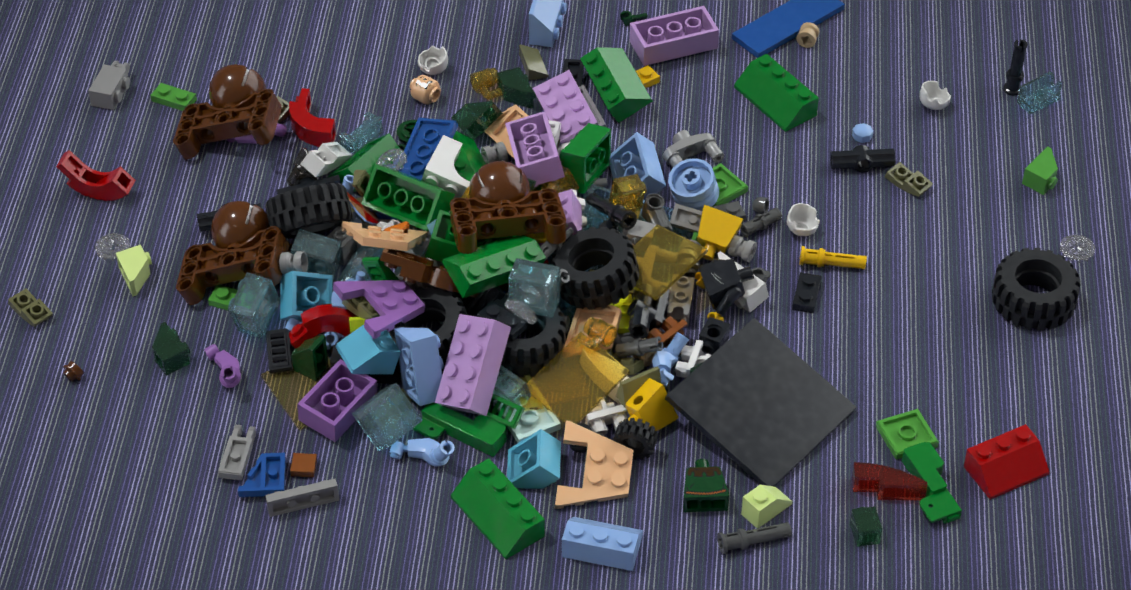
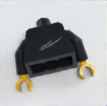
(722, 284)

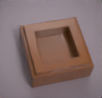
(303, 465)

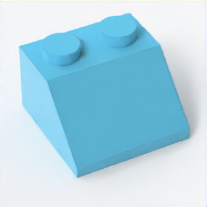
(303, 291)
(369, 355)
(534, 461)

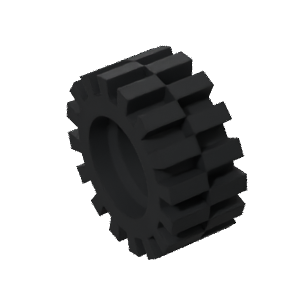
(637, 437)

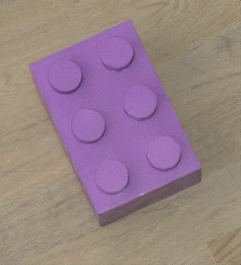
(334, 399)

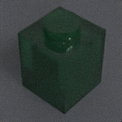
(865, 526)

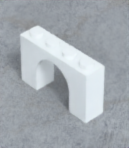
(441, 169)

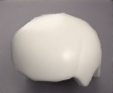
(433, 60)
(934, 97)
(802, 219)

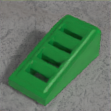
(377, 269)
(513, 424)

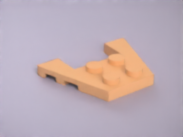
(392, 239)
(605, 471)

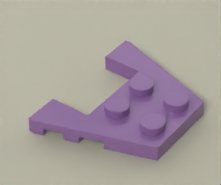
(390, 299)

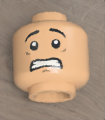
(425, 89)

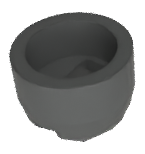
(761, 205)

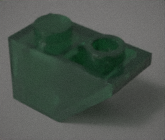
(516, 87)
(476, 117)
(169, 351)

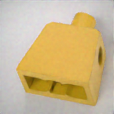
(717, 230)
(650, 405)

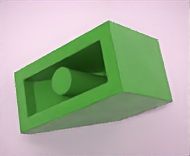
(1041, 172)

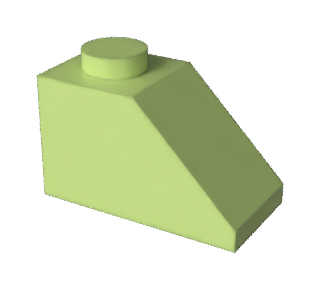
(134, 267)
(763, 504)

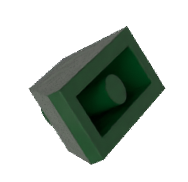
(311, 357)

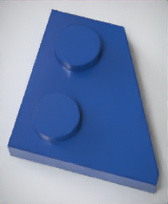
(266, 476)

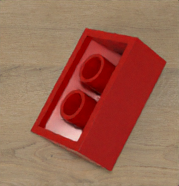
(1006, 462)

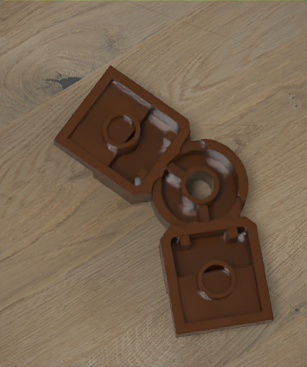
(421, 269)

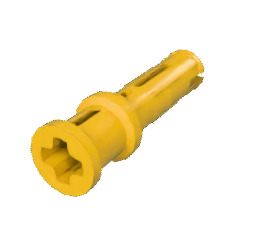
(822, 258)

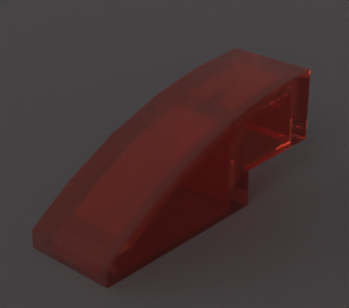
(887, 482)

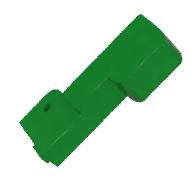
(481, 433)
(927, 465)

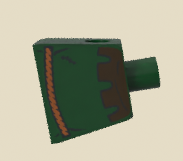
(705, 489)

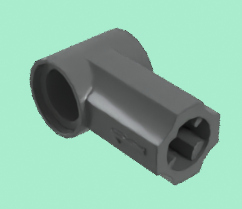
(654, 211)

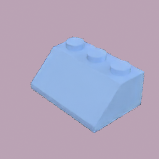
(544, 20)
(638, 157)
(419, 363)
(601, 543)

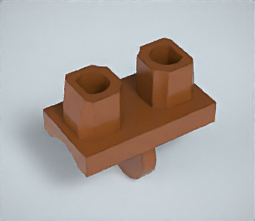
(670, 327)

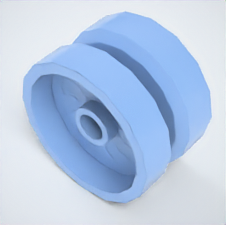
(693, 184)

